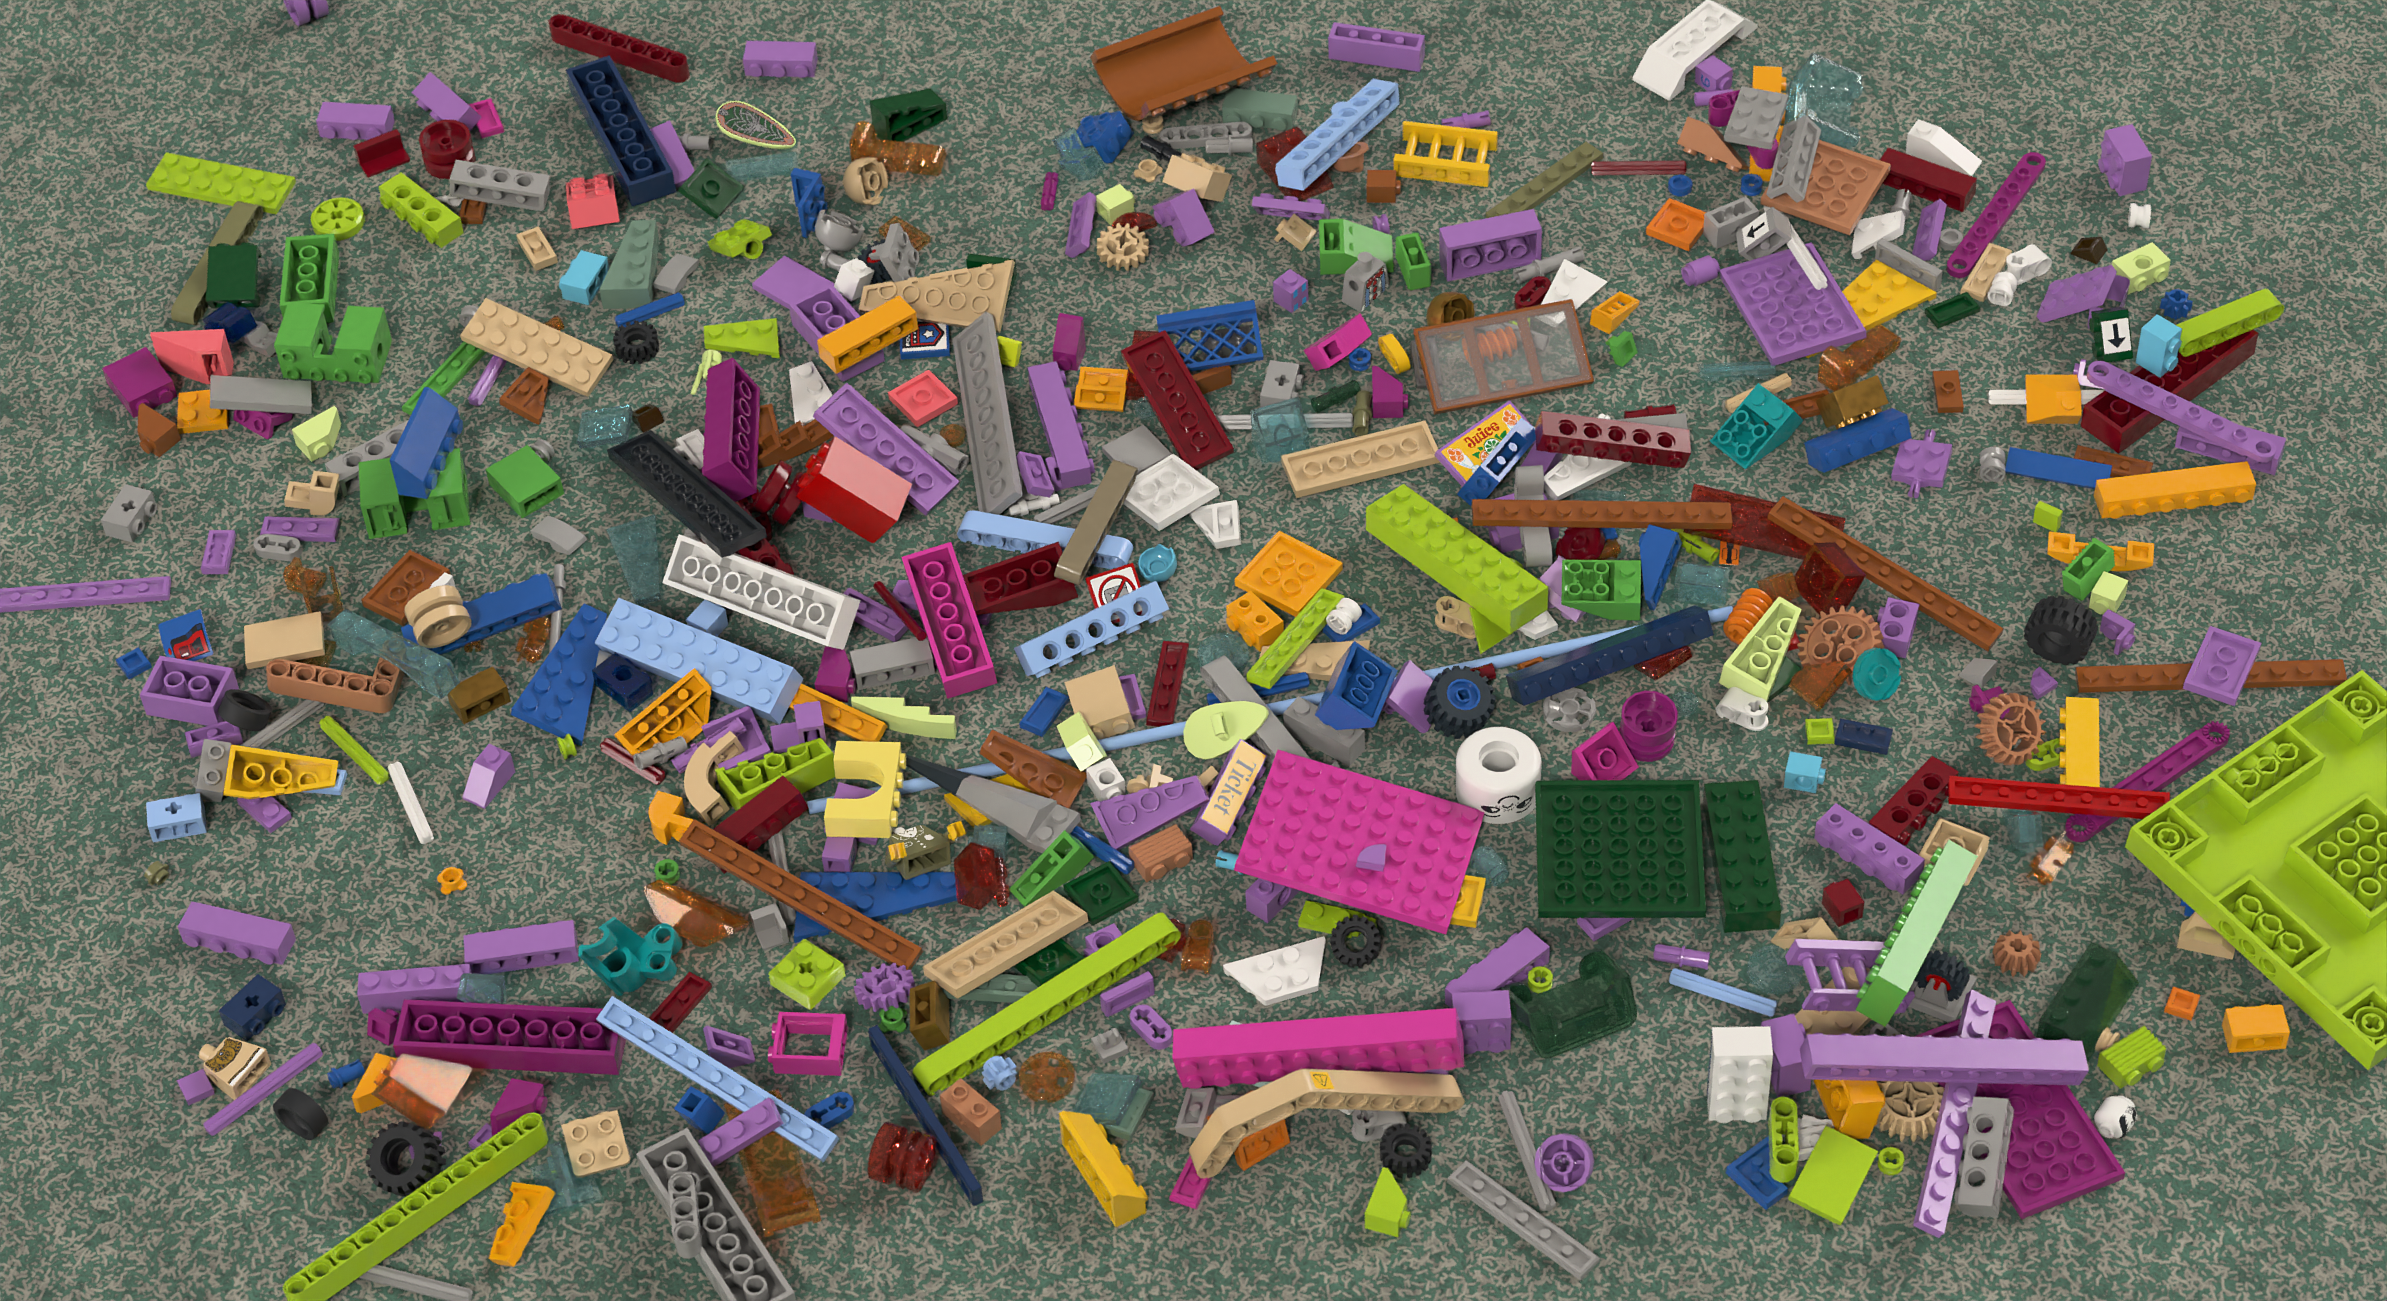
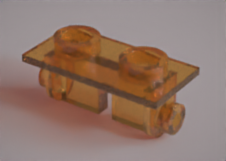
(529, 646)
(2044, 866)

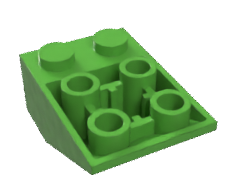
(1343, 242)
(1603, 587)

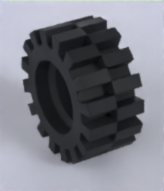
(636, 352)
(1349, 926)
(1405, 1137)

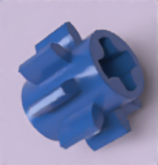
(2176, 304)

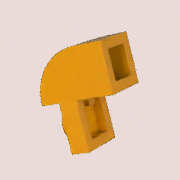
(667, 817)

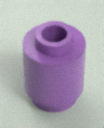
(1700, 271)

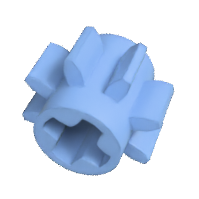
(999, 1073)

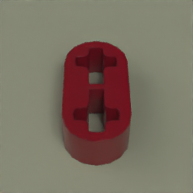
(1529, 291)

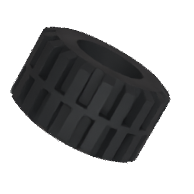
(2060, 630)
(386, 1152)

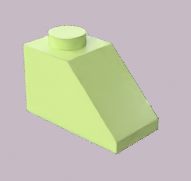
(318, 434)
(1081, 742)

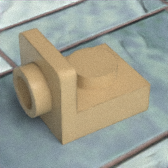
(1295, 231)

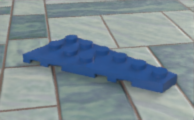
(564, 683)
(876, 894)

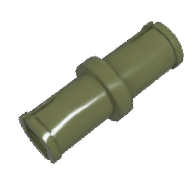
(1362, 413)

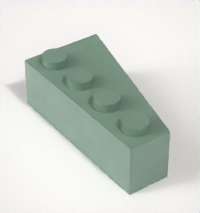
(633, 268)

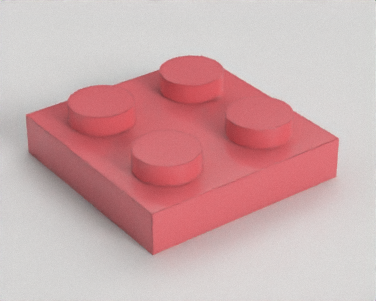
(922, 398)

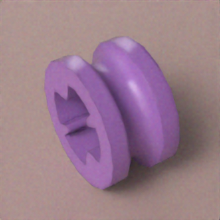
(1381, 224)

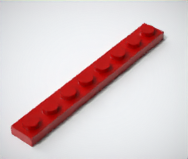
(2054, 797)

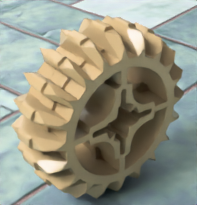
(1899, 1117)

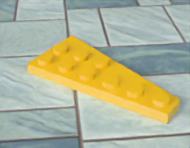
(1882, 294)

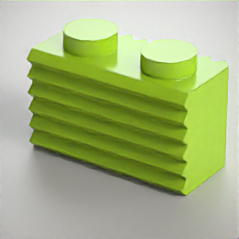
(2132, 1057)

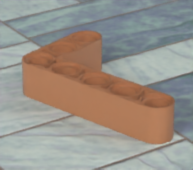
(336, 686)

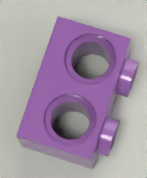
(1897, 625)

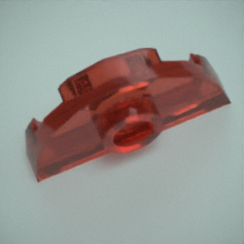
(1139, 219)

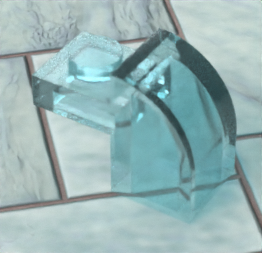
(1075, 159)

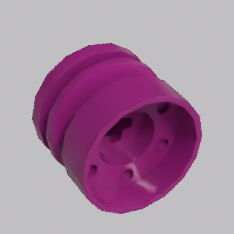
(1649, 725)

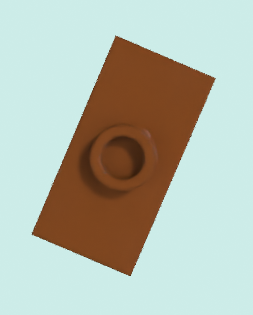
(1947, 391)

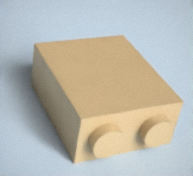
(1101, 702)

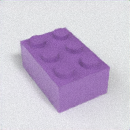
(187, 690)

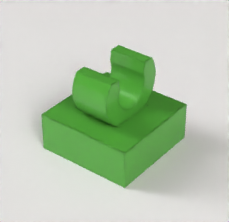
(1622, 348)

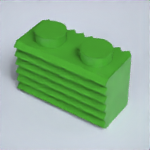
(1413, 261)
(2087, 569)

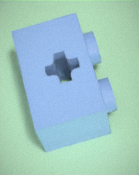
(176, 817)

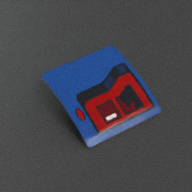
(185, 637)

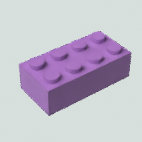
(1490, 245)
(824, 313)

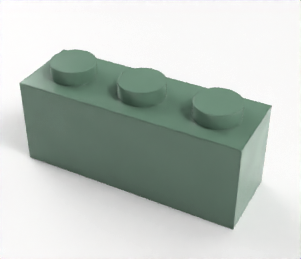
(1260, 109)

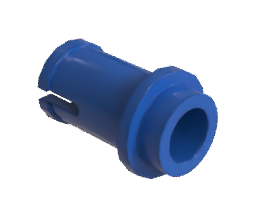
(345, 1074)

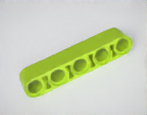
(2229, 321)

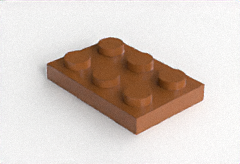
(403, 582)

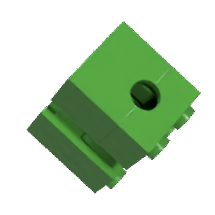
(358, 352)
(386, 509)

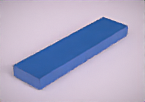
(2056, 468)

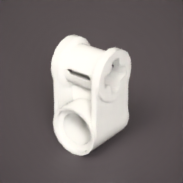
(2028, 263)
(1742, 707)

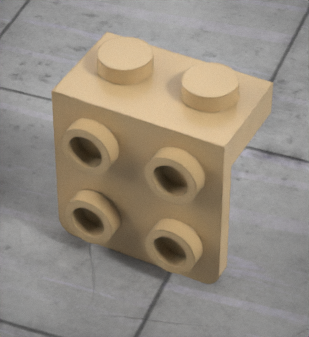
(596, 1144)

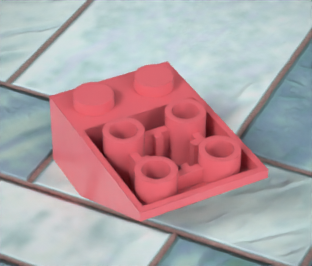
(592, 201)
(194, 353)

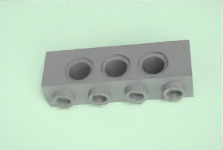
(499, 185)
(376, 448)
(1986, 1198)

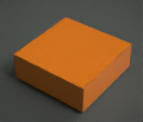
(2182, 1003)

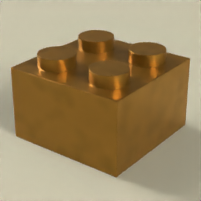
(1852, 403)

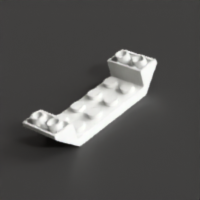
(1687, 45)

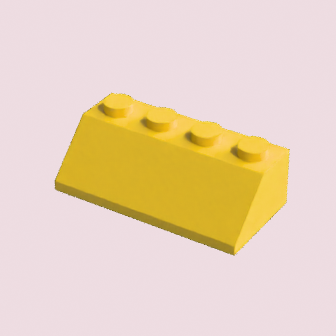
(1102, 1167)

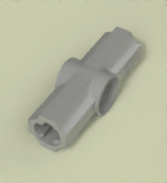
(938, 449)

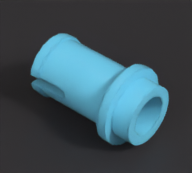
(1230, 863)

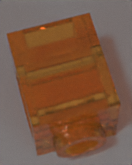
(1780, 585)

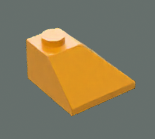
(2052, 399)

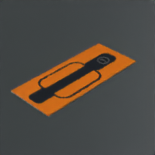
(1729, 553)

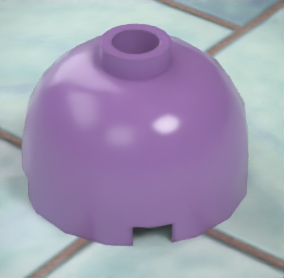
(1553, 1164)

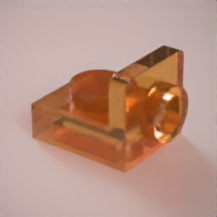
(313, 578)

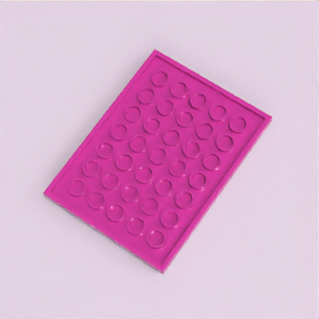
(1322, 817)

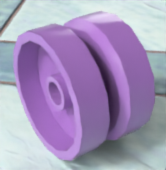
(301, 10)

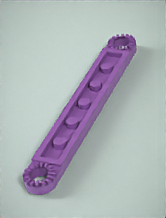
(2181, 412)

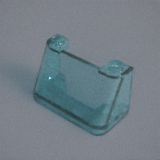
(1825, 95)

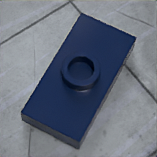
(1863, 736)

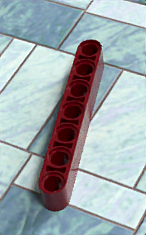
(621, 48)

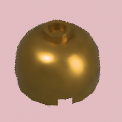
(1448, 308)

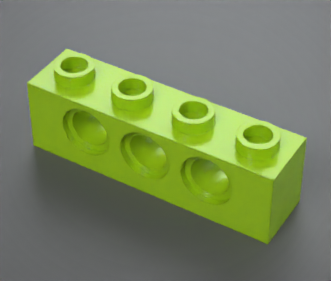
(420, 210)

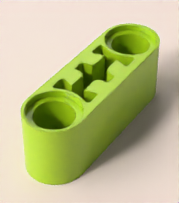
(1787, 1152)

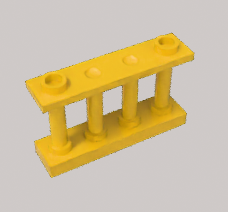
(1442, 169)

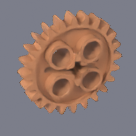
(1840, 644)

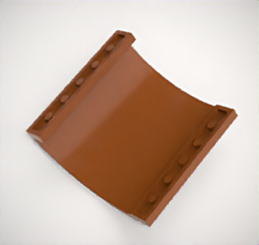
(1174, 66)

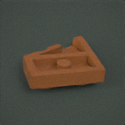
(527, 395)

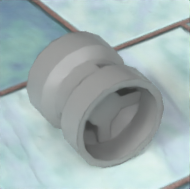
(1992, 464)

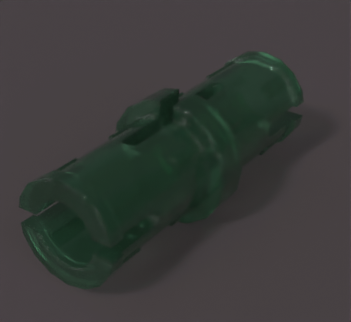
(1335, 396)

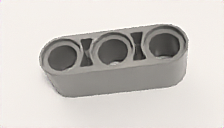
(688, 1225)

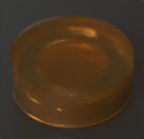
(953, 434)

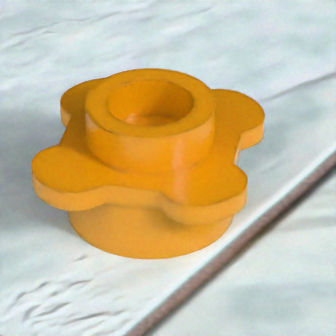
(451, 874)

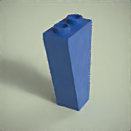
(1499, 462)

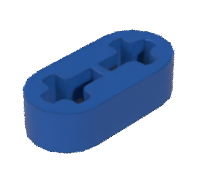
(829, 1112)

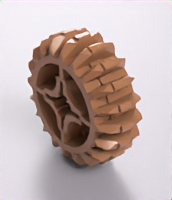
(2022, 724)

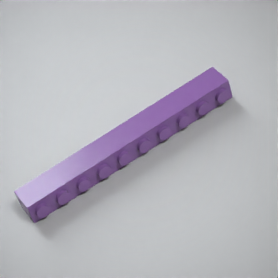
(1943, 1059)

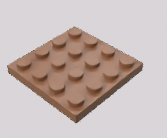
(1837, 189)

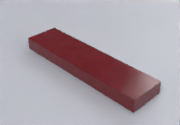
(1167, 683)

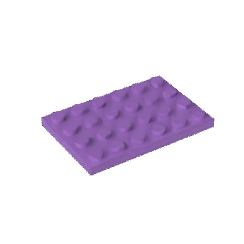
(1787, 310)

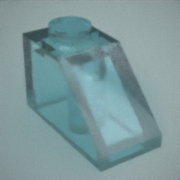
(2023, 829)

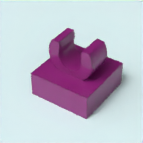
(382, 1025)

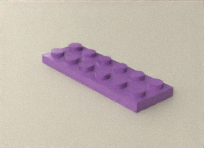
(873, 434)

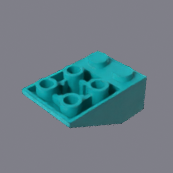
(1745, 434)

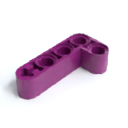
(1719, 114)

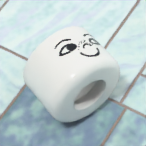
(1498, 774)

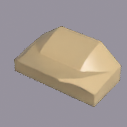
(2200, 937)

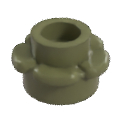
(157, 873)

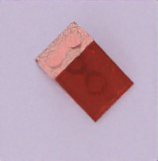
(1276, 148)

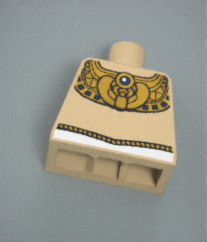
(234, 1065)

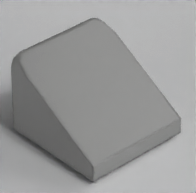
(1979, 671)

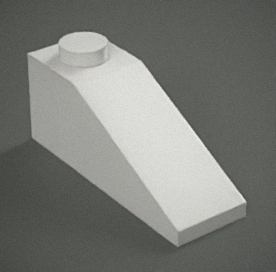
(1937, 146)

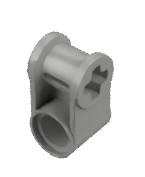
(1376, 1122)

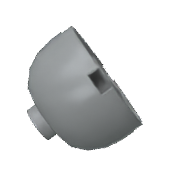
(837, 231)

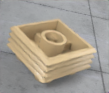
(1964, 837)

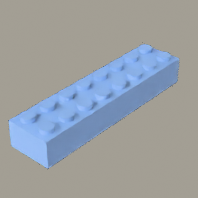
(674, 649)

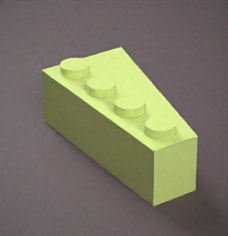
(1761, 654)

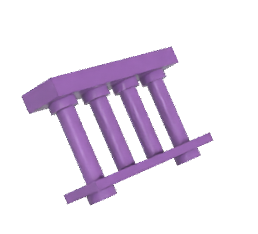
(1836, 955)

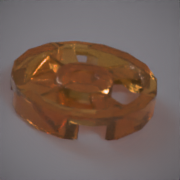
(1046, 1077)

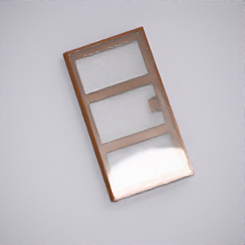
(1503, 356)

